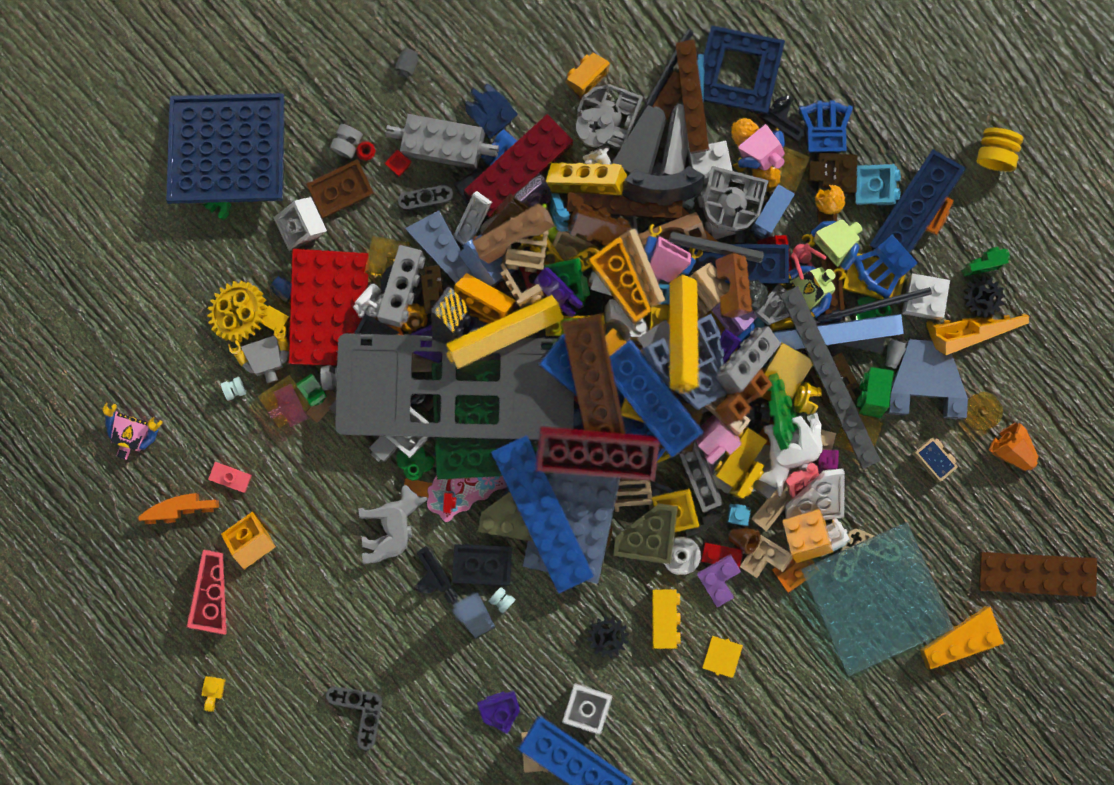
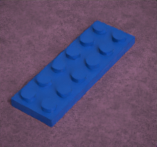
(653, 399)
(568, 757)

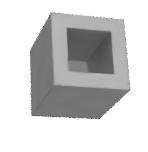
(382, 448)

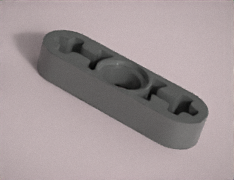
(410, 195)

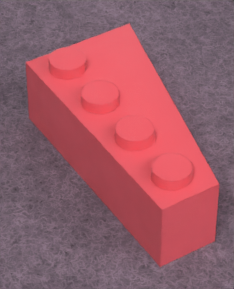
(208, 602)

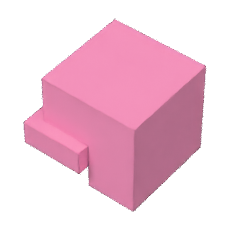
(716, 439)

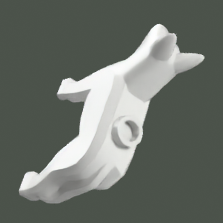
(796, 455)

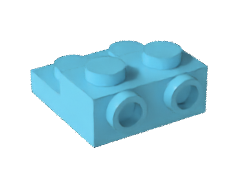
(877, 184)

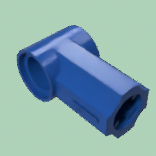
(504, 141)

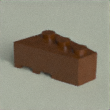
(596, 225)

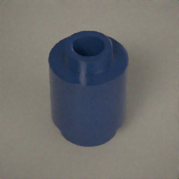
(282, 288)

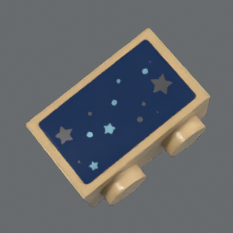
(935, 459)

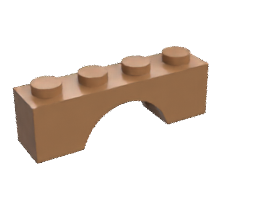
(529, 223)
(687, 225)

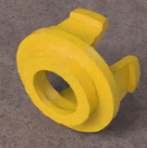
(801, 398)

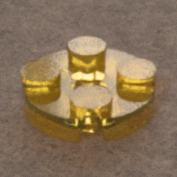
(991, 405)

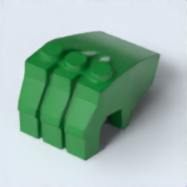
(225, 208)

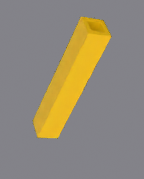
(504, 331)
(683, 334)

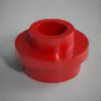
(361, 147)

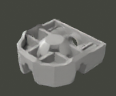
(627, 104)
(726, 204)

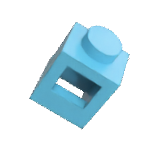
(738, 514)

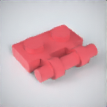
(799, 480)

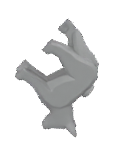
(394, 521)

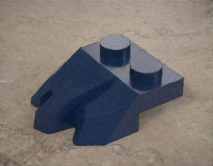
(490, 110)

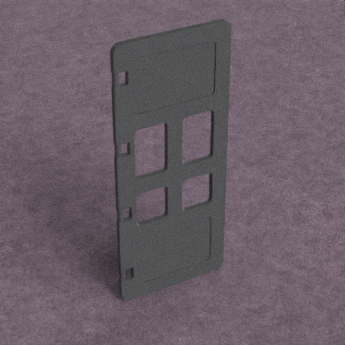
(378, 388)

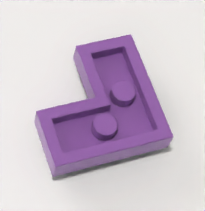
(715, 577)

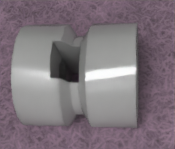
(346, 140)
(328, 377)

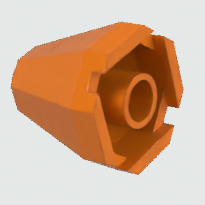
(1015, 447)

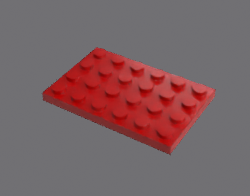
(323, 302)

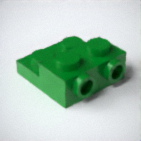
(990, 260)
(571, 274)

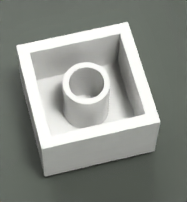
(717, 156)
(929, 306)
(587, 708)

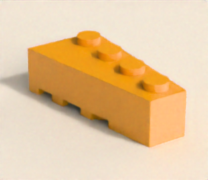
(619, 277)
(968, 638)

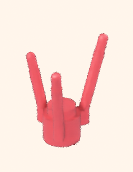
(802, 254)

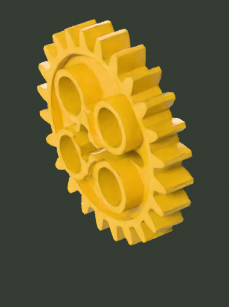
(223, 317)

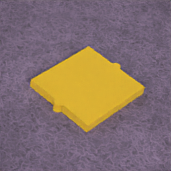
(722, 656)

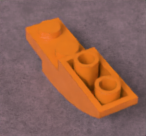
(171, 508)

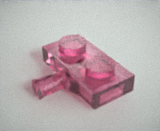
(288, 406)

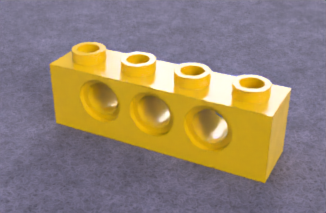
(586, 178)

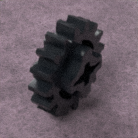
(987, 304)
(618, 644)

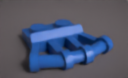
(826, 139)
(894, 257)

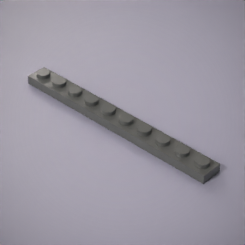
(830, 377)

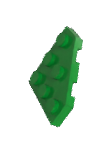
(783, 412)

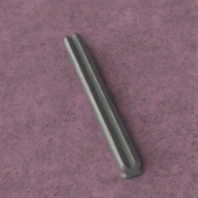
(715, 247)

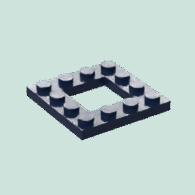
(752, 100)

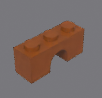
(737, 299)
(736, 405)

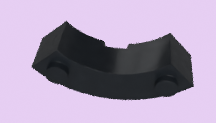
(663, 189)

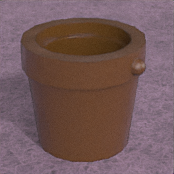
(745, 538)

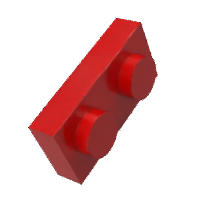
(713, 553)

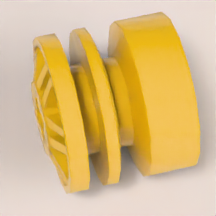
(999, 149)

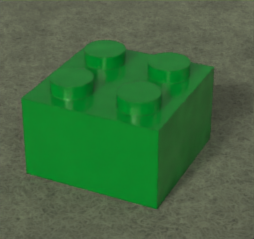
(875, 392)

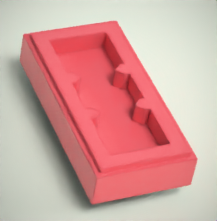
(230, 477)

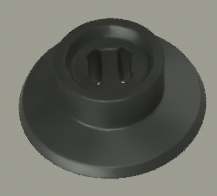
(594, 304)

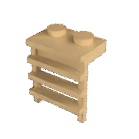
(529, 260)
(708, 288)
(526, 298)
(634, 491)

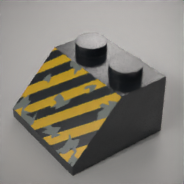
(449, 317)

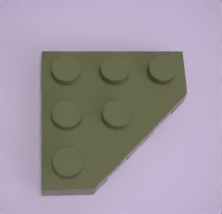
(504, 520)
(649, 536)

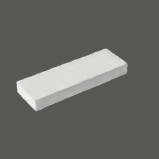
(472, 218)

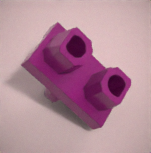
(828, 460)

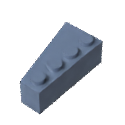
(439, 244)
(474, 615)

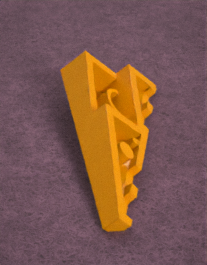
(970, 331)

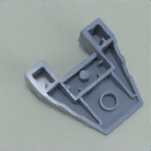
(709, 363)
(927, 374)

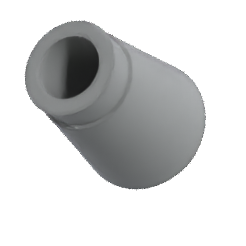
(894, 353)

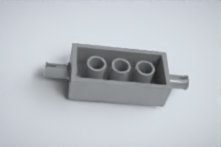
(442, 141)

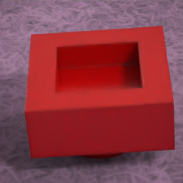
(398, 163)
(449, 502)

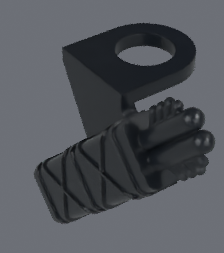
(778, 118)
(435, 577)

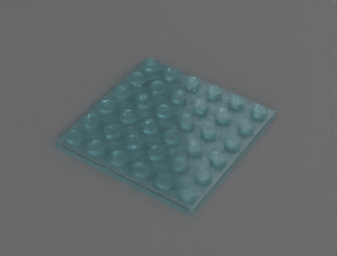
(877, 598)

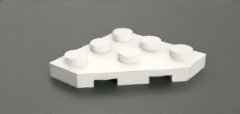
(823, 493)

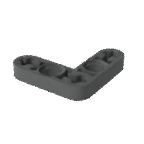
(367, 711)

